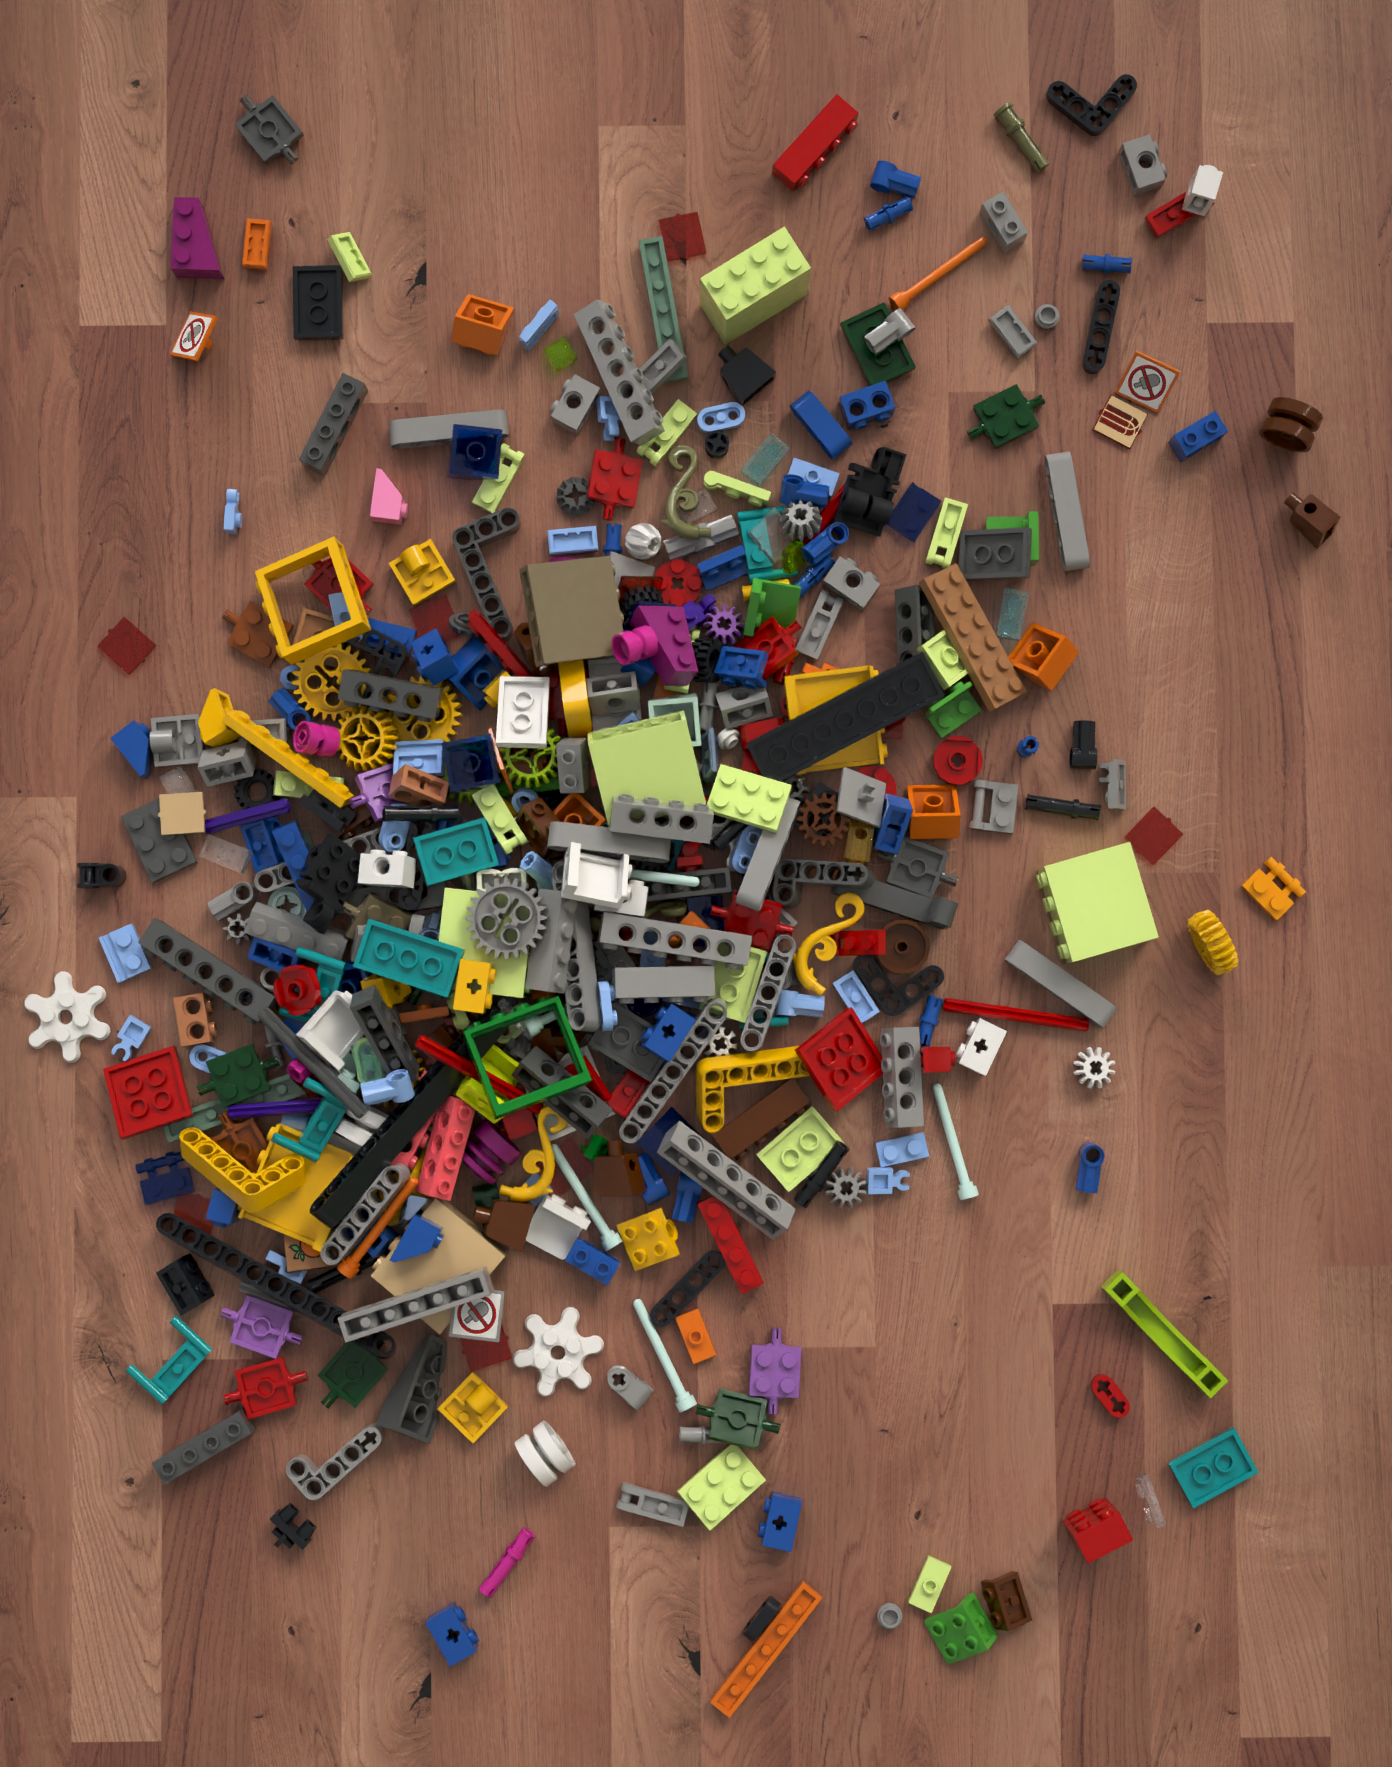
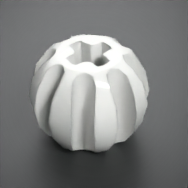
(643, 541)
(726, 1042)

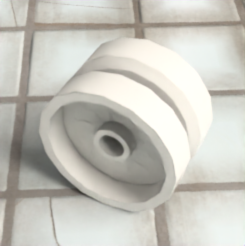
(363, 1128)
(545, 1453)

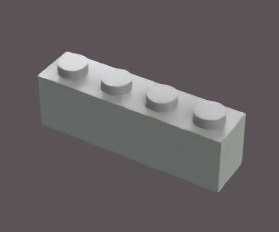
(292, 932)
(550, 958)
(663, 982)

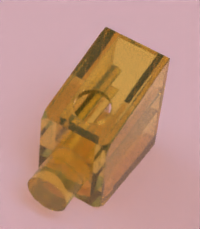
(857, 849)

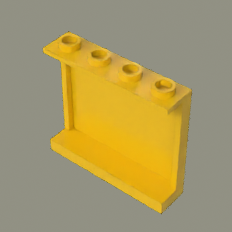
(814, 688)
(292, 1212)

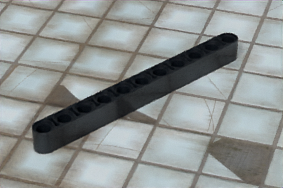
(398, 1130)
(263, 1283)

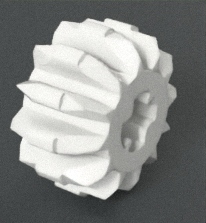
(1085, 1067)

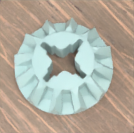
(278, 899)

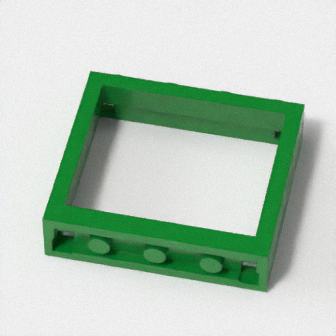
(520, 1014)

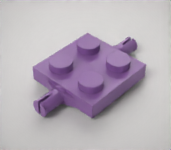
(374, 790)
(261, 1326)
(774, 1371)

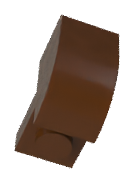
(552, 1041)

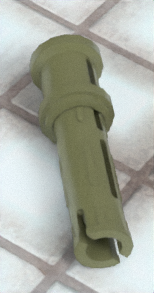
(1015, 128)

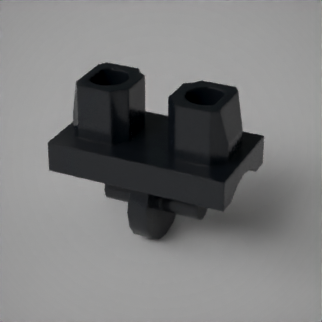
(283, 1521)

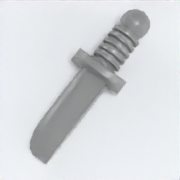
(274, 1044)

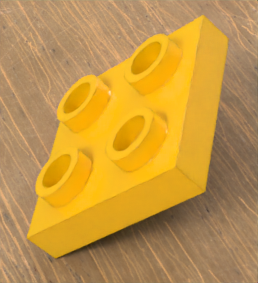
(422, 572)
(649, 1238)
(472, 1407)

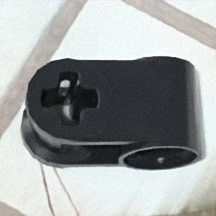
(96, 875)

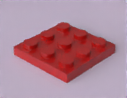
(841, 1059)
(148, 1092)

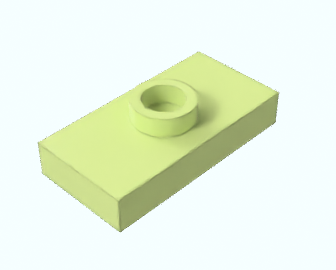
(349, 256)
(929, 1584)

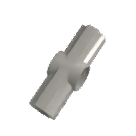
(721, 530)

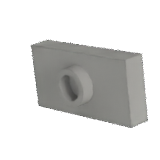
(1012, 331)

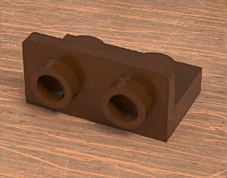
(534, 822)
(1006, 1602)

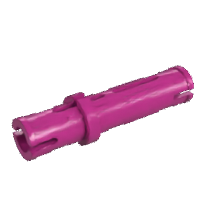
(513, 1553)

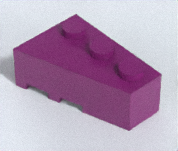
(192, 242)
(675, 655)

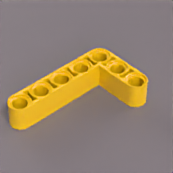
(575, 699)
(743, 1075)
(245, 1189)

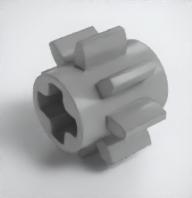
(235, 923)
(518, 1048)

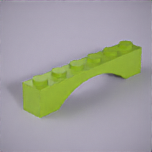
(1163, 1333)

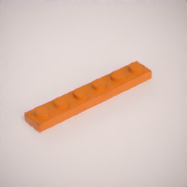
(766, 1649)

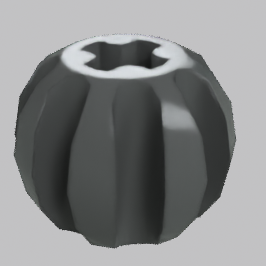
(799, 787)

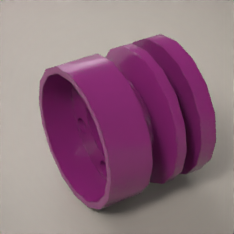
(489, 1152)

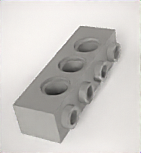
(697, 831)
(909, 1066)

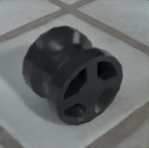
(717, 439)

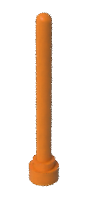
(902, 299)
(350, 1265)

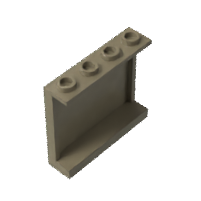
(571, 609)

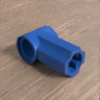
(889, 178)
(795, 488)
(824, 543)
(288, 707)
(1089, 1171)
(654, 1183)
(686, 1199)

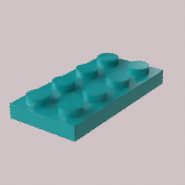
(408, 958)

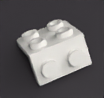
(556, 1226)

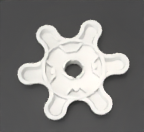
(82, 1023)
(560, 1334)

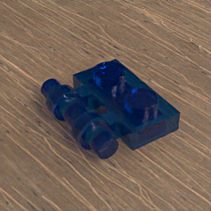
(168, 1185)

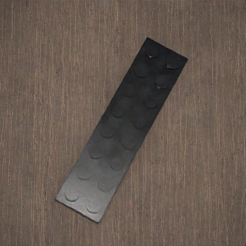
(845, 718)

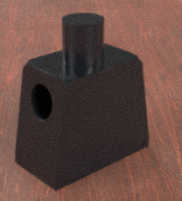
(744, 374)

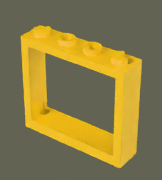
(356, 626)

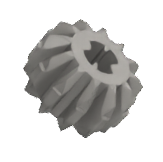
(801, 520)
(837, 1188)

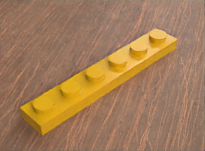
(295, 763)

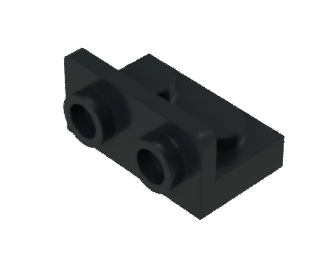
(329, 812)
(185, 1284)

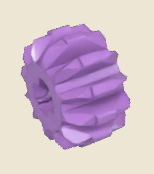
(726, 617)

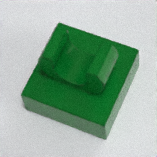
(597, 1147)

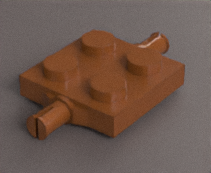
(253, 635)
(241, 1140)

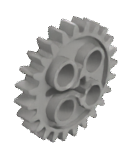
(486, 906)

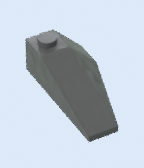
(413, 1399)

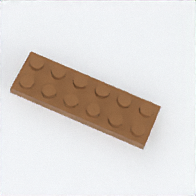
(972, 637)

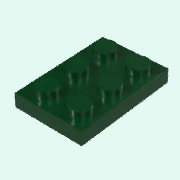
(887, 364)

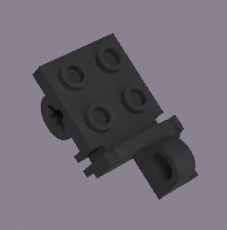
(868, 495)
(329, 880)

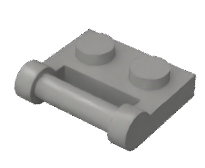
(1001, 807)

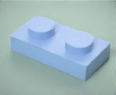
(856, 996)
(902, 1149)

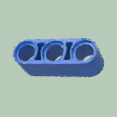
(821, 425)

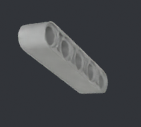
(438, 429)
(1066, 511)
(603, 842)
(766, 859)
(1060, 984)
(759, 1002)
(355, 1218)

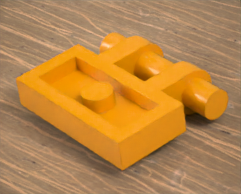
(1268, 894)

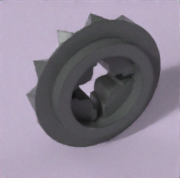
(567, 504)
(459, 623)

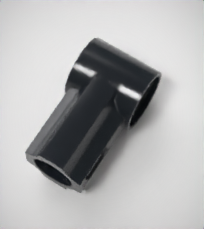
(1083, 753)

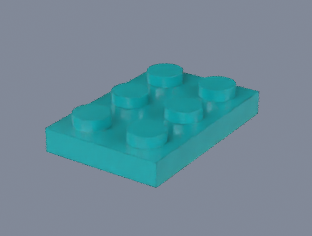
(455, 851)
(1213, 1467)

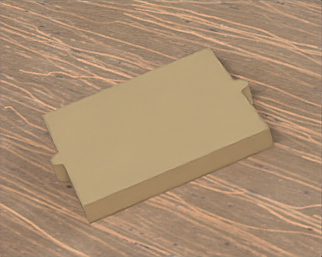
(182, 813)

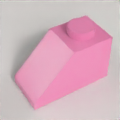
(387, 502)

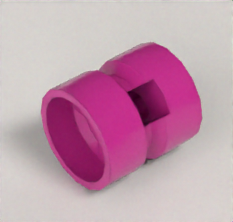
(634, 645)
(316, 739)

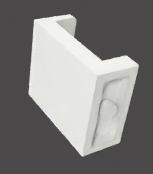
(595, 878)
(332, 1030)

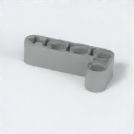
(340, 1458)

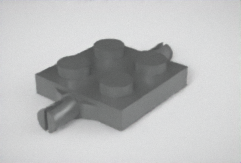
(269, 129)
(917, 867)

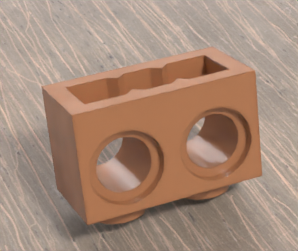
(417, 787)
(187, 1020)

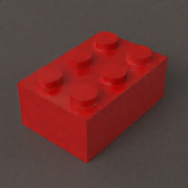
(1097, 1529)

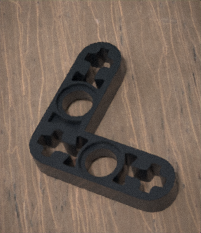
(1090, 111)
(385, 659)
(900, 992)

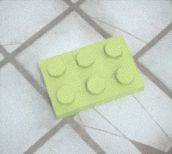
(943, 660)
(749, 798)
(737, 986)
(799, 1148)
(721, 1486)

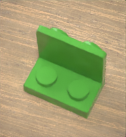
(1029, 520)
(770, 600)
(952, 711)
(962, 1630)

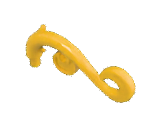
(822, 935)
(540, 1188)

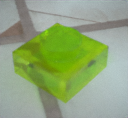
(560, 353)
(792, 557)

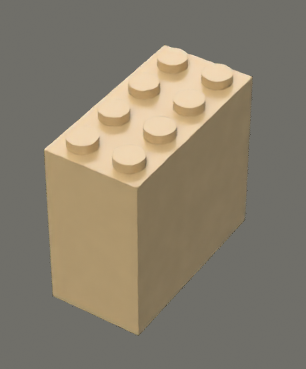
(460, 1251)

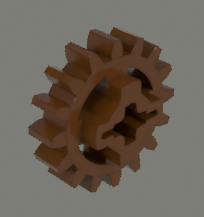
(815, 811)

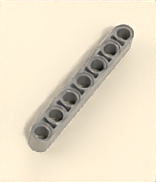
(277, 871)
(581, 984)
(669, 1081)

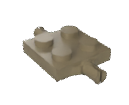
(376, 909)

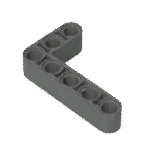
(481, 571)
(932, 912)

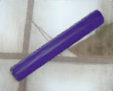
(247, 816)
(273, 1108)

